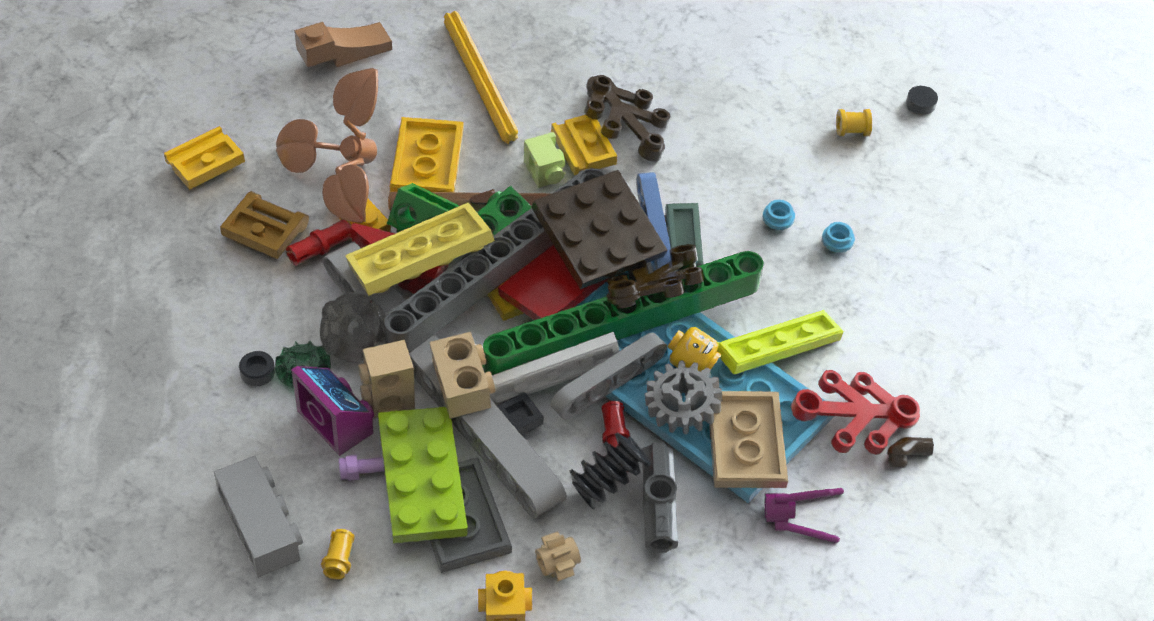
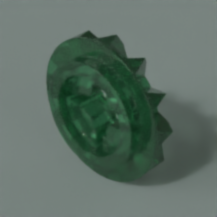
(302, 352)

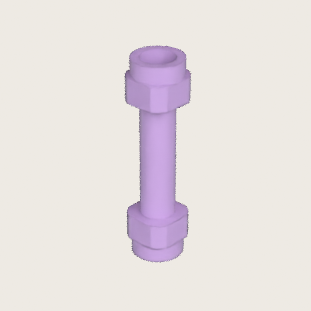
(351, 467)

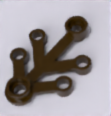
(603, 90)
(664, 279)

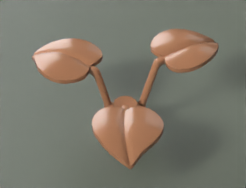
(296, 146)

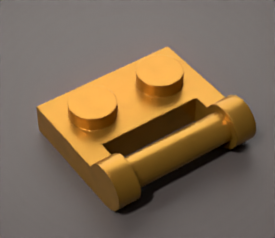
(261, 231)

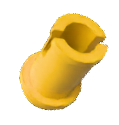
(336, 562)

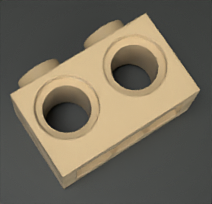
(461, 374)
(387, 378)

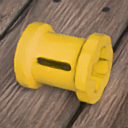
(854, 122)

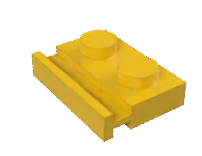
(584, 144)
(204, 157)

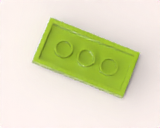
(422, 475)

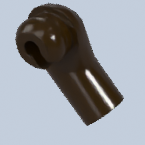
(908, 446)

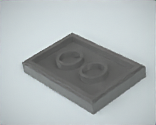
(486, 530)

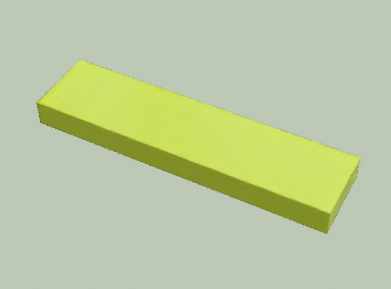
(779, 341)

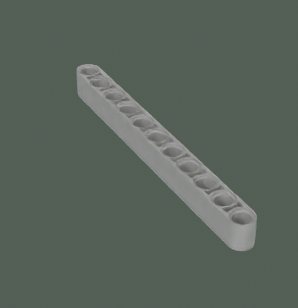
(486, 430)

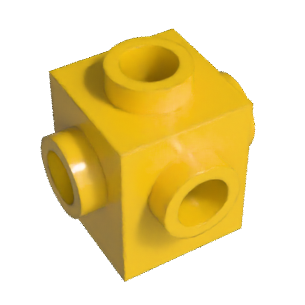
(505, 597)

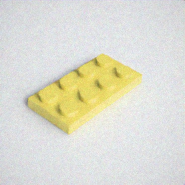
(419, 249)

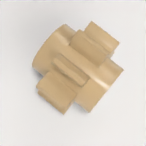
(557, 556)

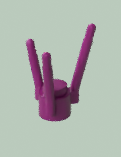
(782, 506)

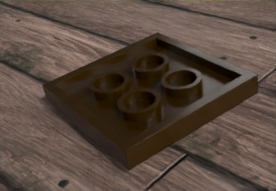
(599, 229)

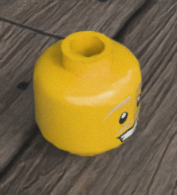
(694, 347)

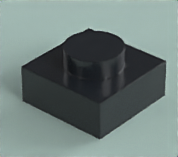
(522, 413)

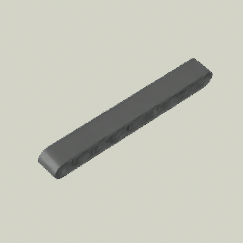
(472, 277)

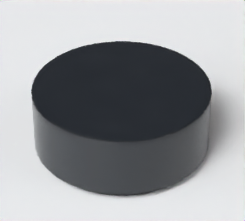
(922, 100)
(257, 368)

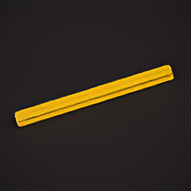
(481, 77)

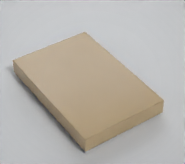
(748, 441)

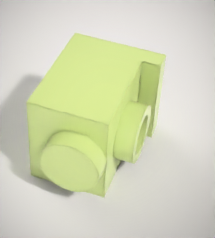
(544, 159)

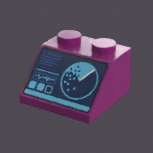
(332, 408)

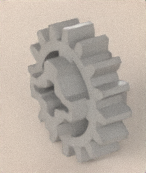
(700, 391)

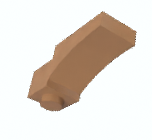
(342, 45)

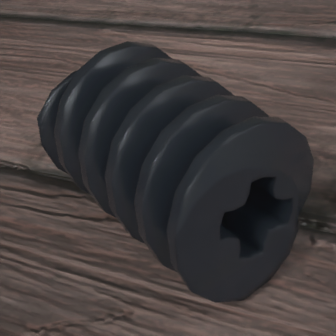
(608, 469)

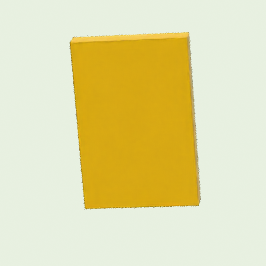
(427, 154)

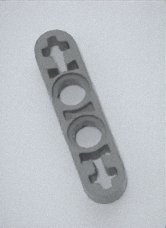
(608, 376)

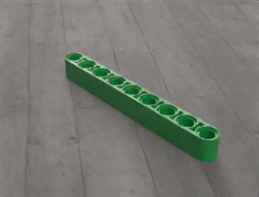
(723, 283)

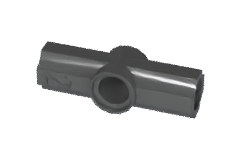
(659, 513)

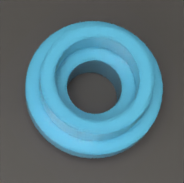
(779, 215)
(838, 237)

